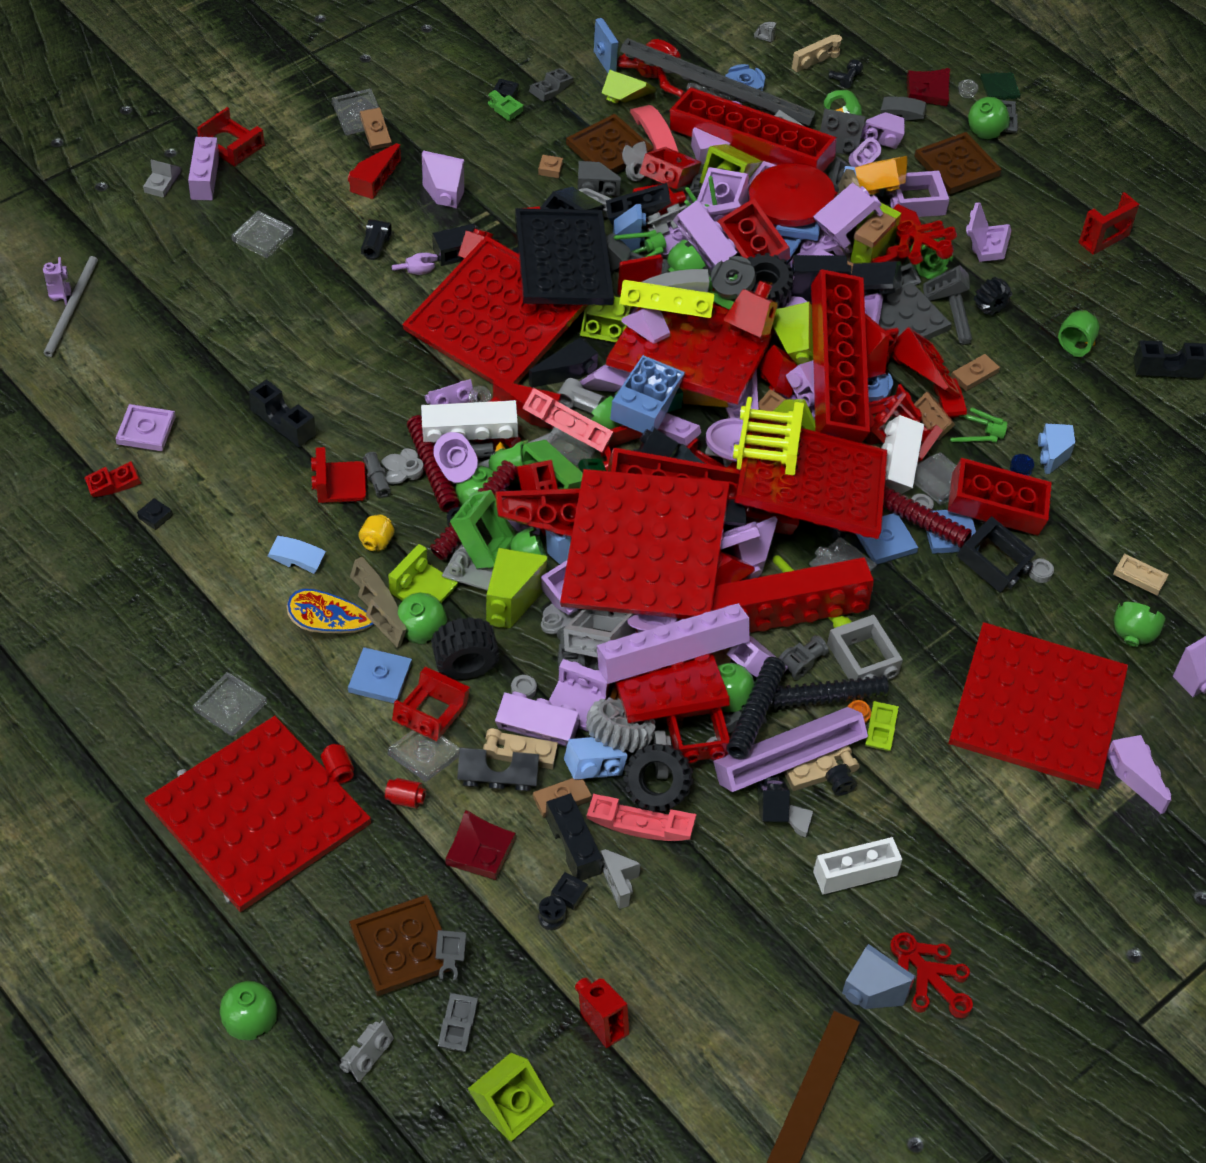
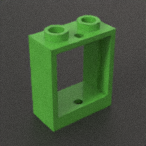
(482, 505)

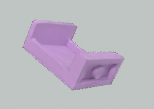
(846, 212)

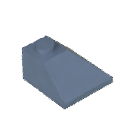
(877, 981)

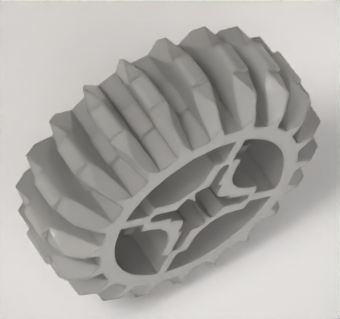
(609, 725)

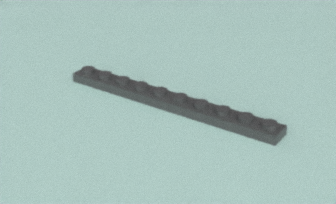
(714, 80)

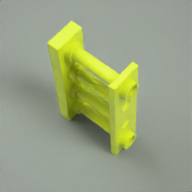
(667, 298)
(789, 444)

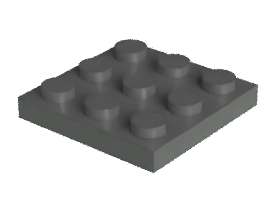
(912, 309)

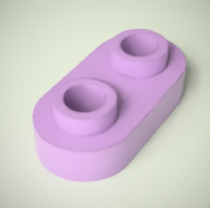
(865, 153)

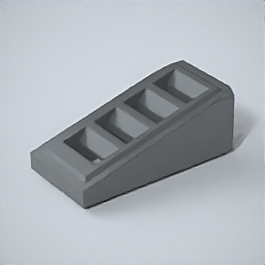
(953, 282)

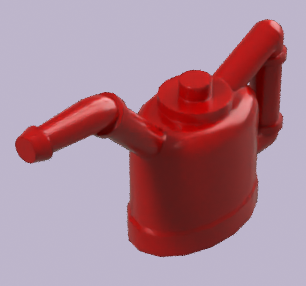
(653, 71)

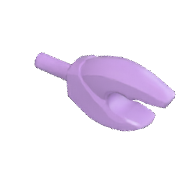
(418, 263)

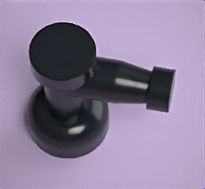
(854, 68)

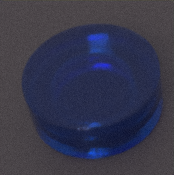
(1022, 464)

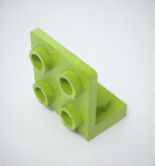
(417, 576)

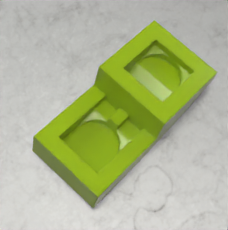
(881, 726)

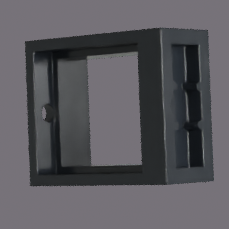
(1005, 541)

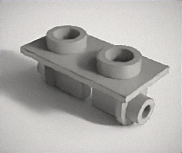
(659, 222)
(374, 1042)

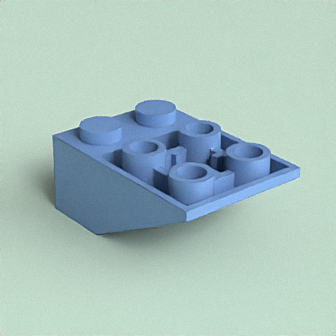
(646, 395)

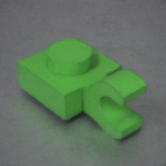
(506, 107)

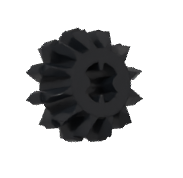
(993, 296)

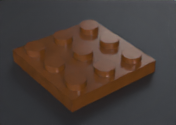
(605, 142)
(959, 162)
(399, 944)

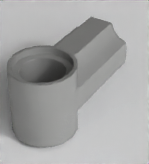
(575, 395)

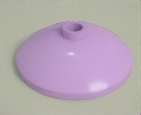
(722, 437)

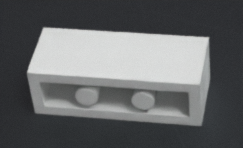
(903, 449)
(857, 865)

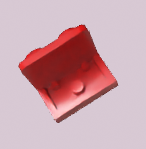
(337, 479)

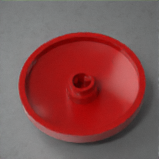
(792, 193)

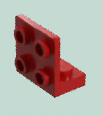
(639, 270)

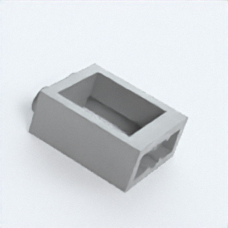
(856, 632)
(583, 639)

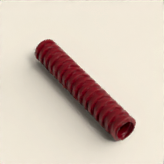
(498, 482)
(441, 486)
(925, 517)

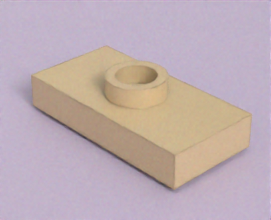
(1140, 574)

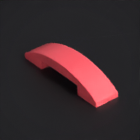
(654, 127)
(568, 420)
(640, 822)

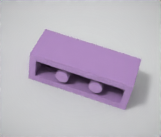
(203, 168)
(705, 234)
(537, 718)

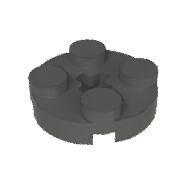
(723, 270)

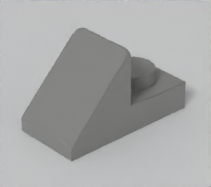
(161, 179)
(618, 872)

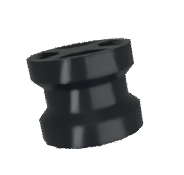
(841, 779)
(554, 906)

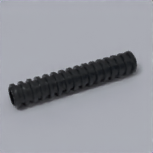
(830, 691)
(756, 708)

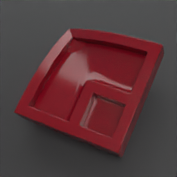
(929, 86)
(480, 846)

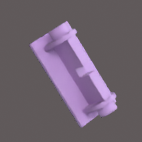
(55, 277)
(451, 394)

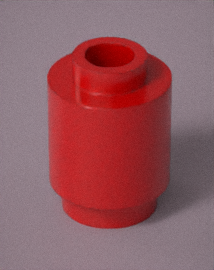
(337, 763)
(405, 792)

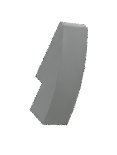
(686, 279)

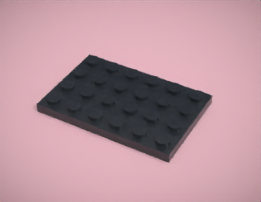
(563, 257)

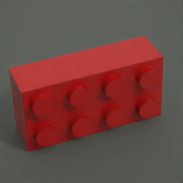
(1007, 496)

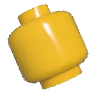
(376, 532)

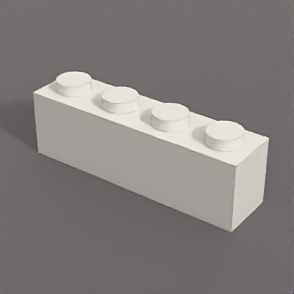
(471, 420)

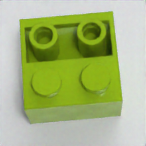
(604, 321)

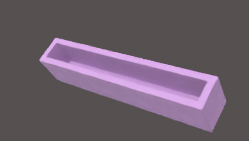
(673, 643)
(791, 749)

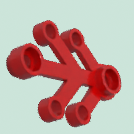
(908, 230)
(930, 973)

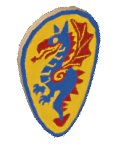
(326, 612)

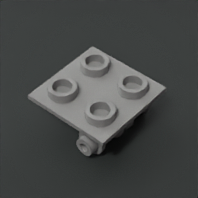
(464, 571)

